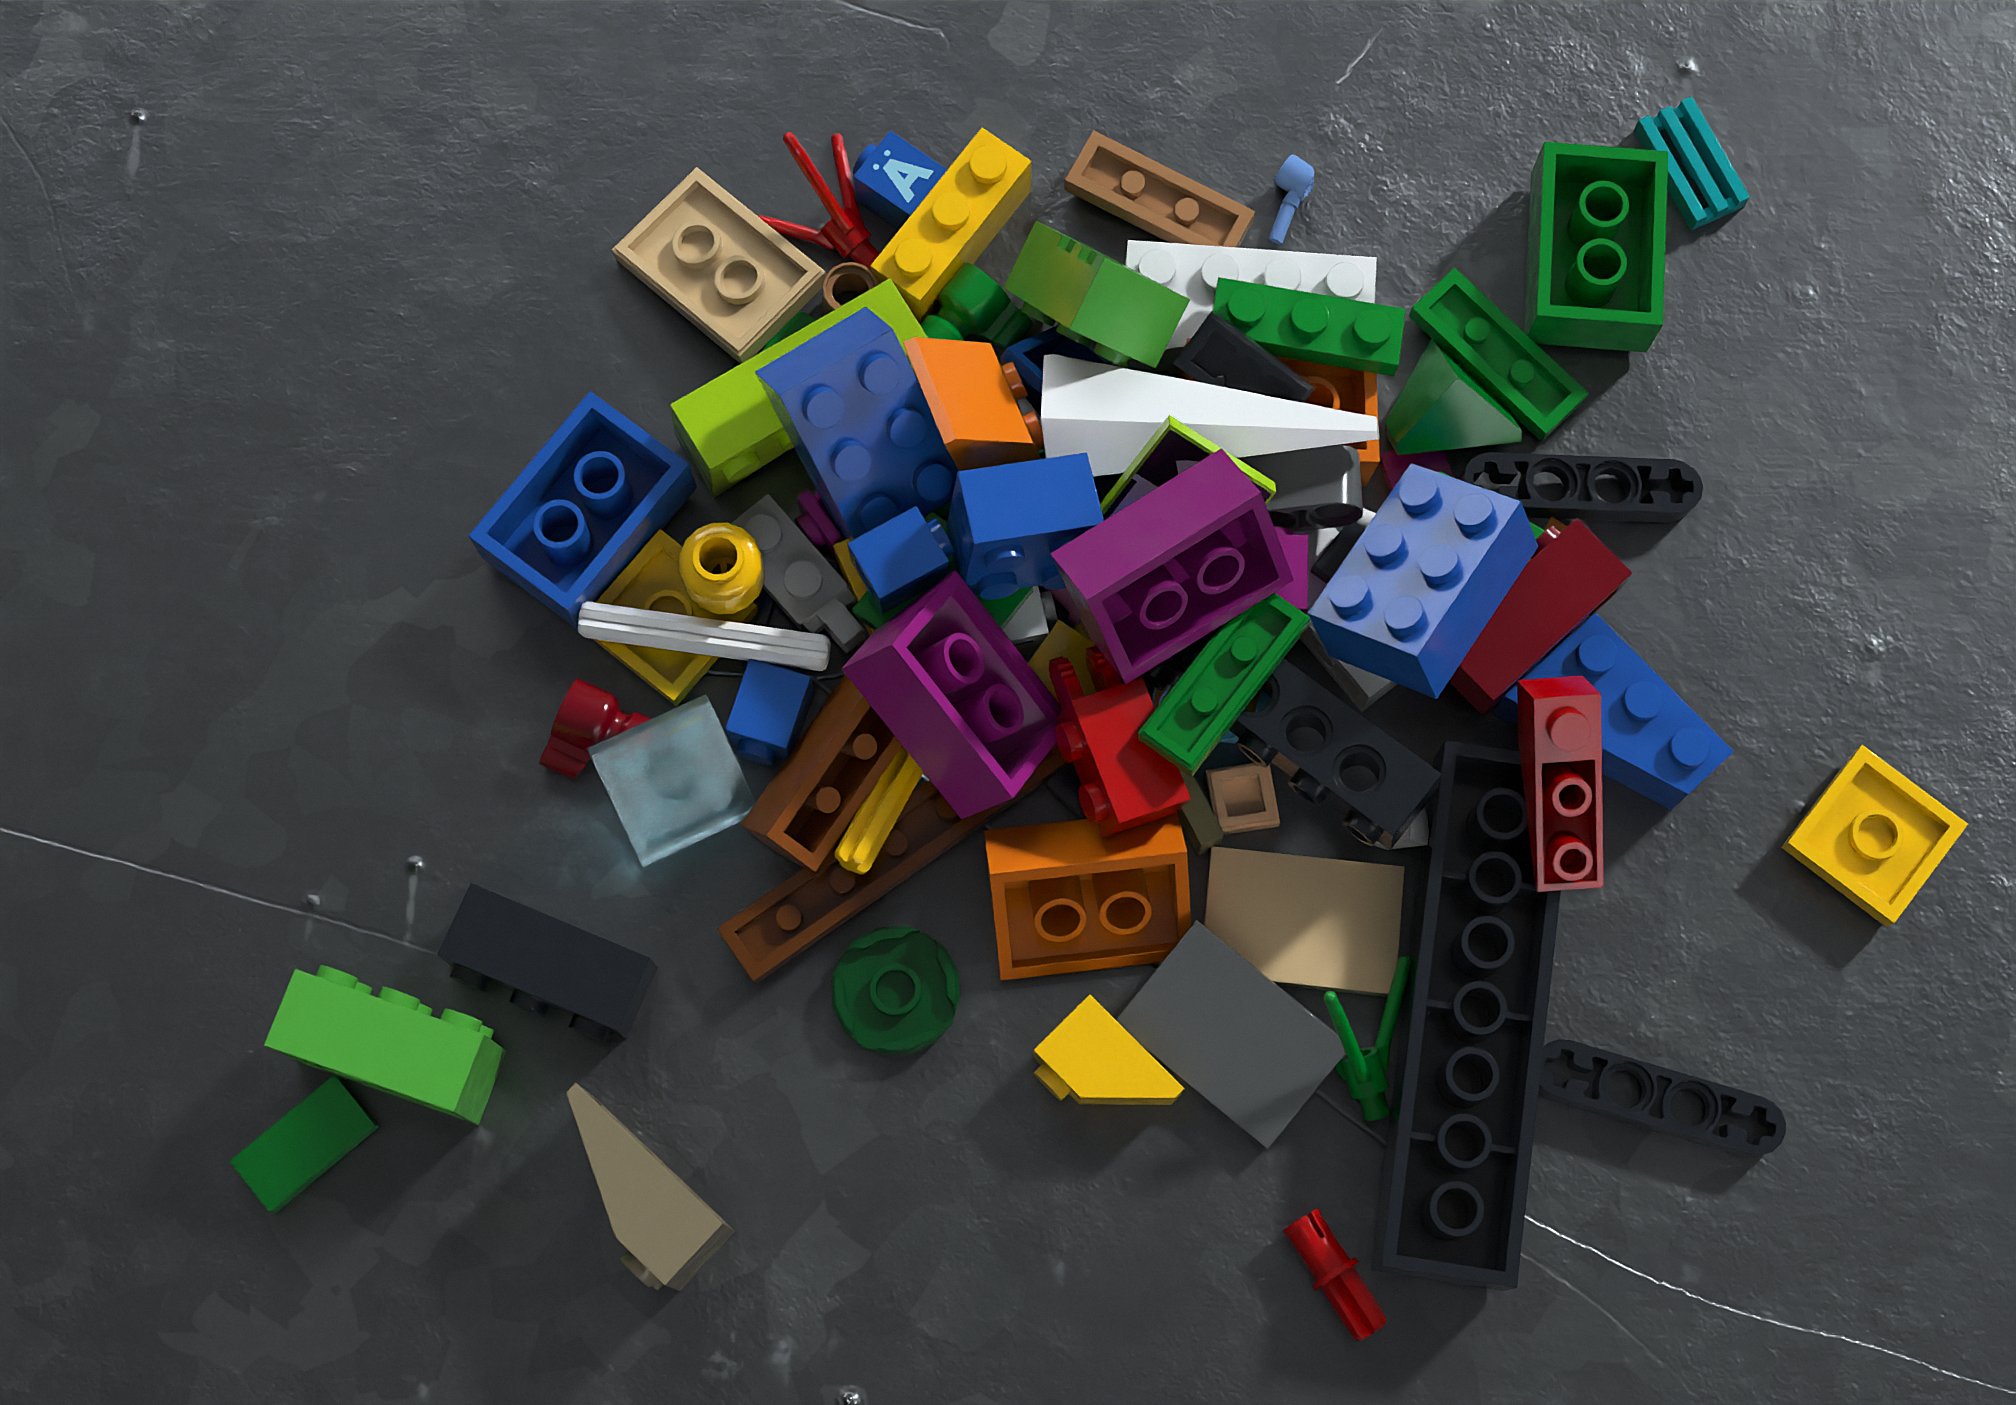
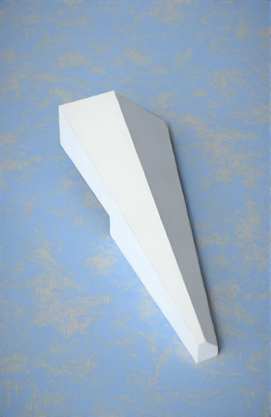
(1119, 409)

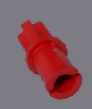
(1336, 1275)

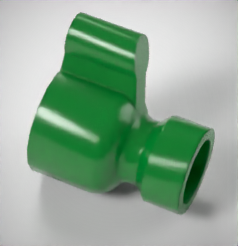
(976, 306)

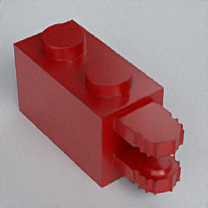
(1119, 774)

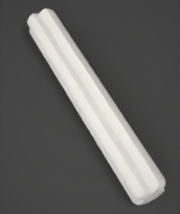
(704, 636)

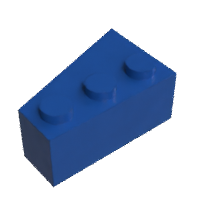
(1647, 729)

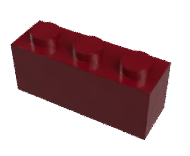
(1550, 599)

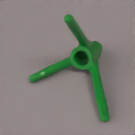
(1365, 1067)

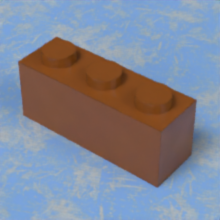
(824, 779)

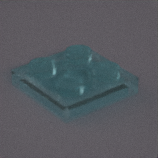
(673, 780)

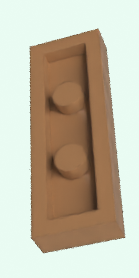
(1155, 196)

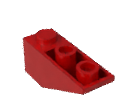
(1562, 780)

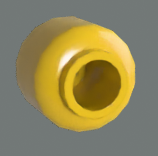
(718, 549)

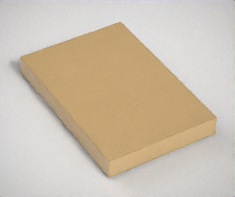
(720, 266)
(1308, 918)

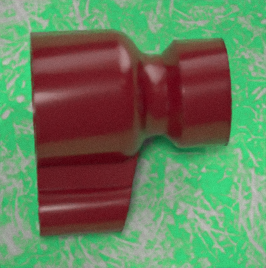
(582, 721)

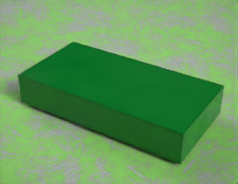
(304, 1144)

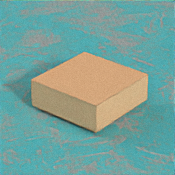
(1242, 797)

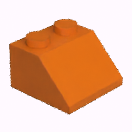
(975, 402)

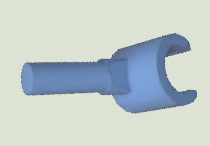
(1298, 180)

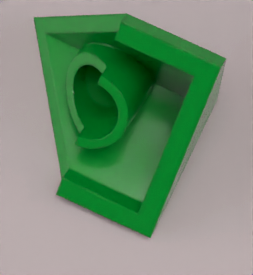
(1446, 409)

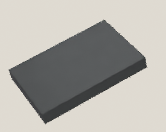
(1232, 1034)

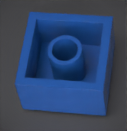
(1015, 516)

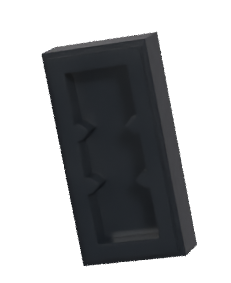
(1230, 359)

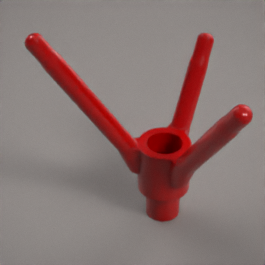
(846, 227)

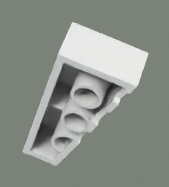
(1196, 268)

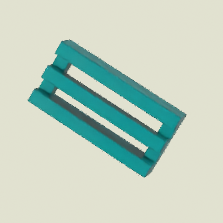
(1670, 119)

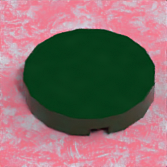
(895, 991)

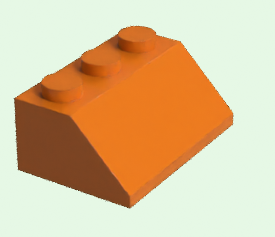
(1084, 899)

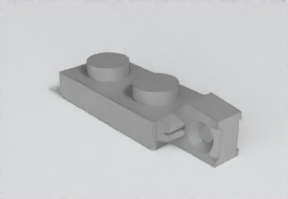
(800, 576)

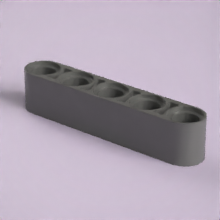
(1312, 486)

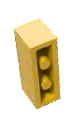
(955, 221)

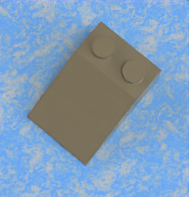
(649, 1207)

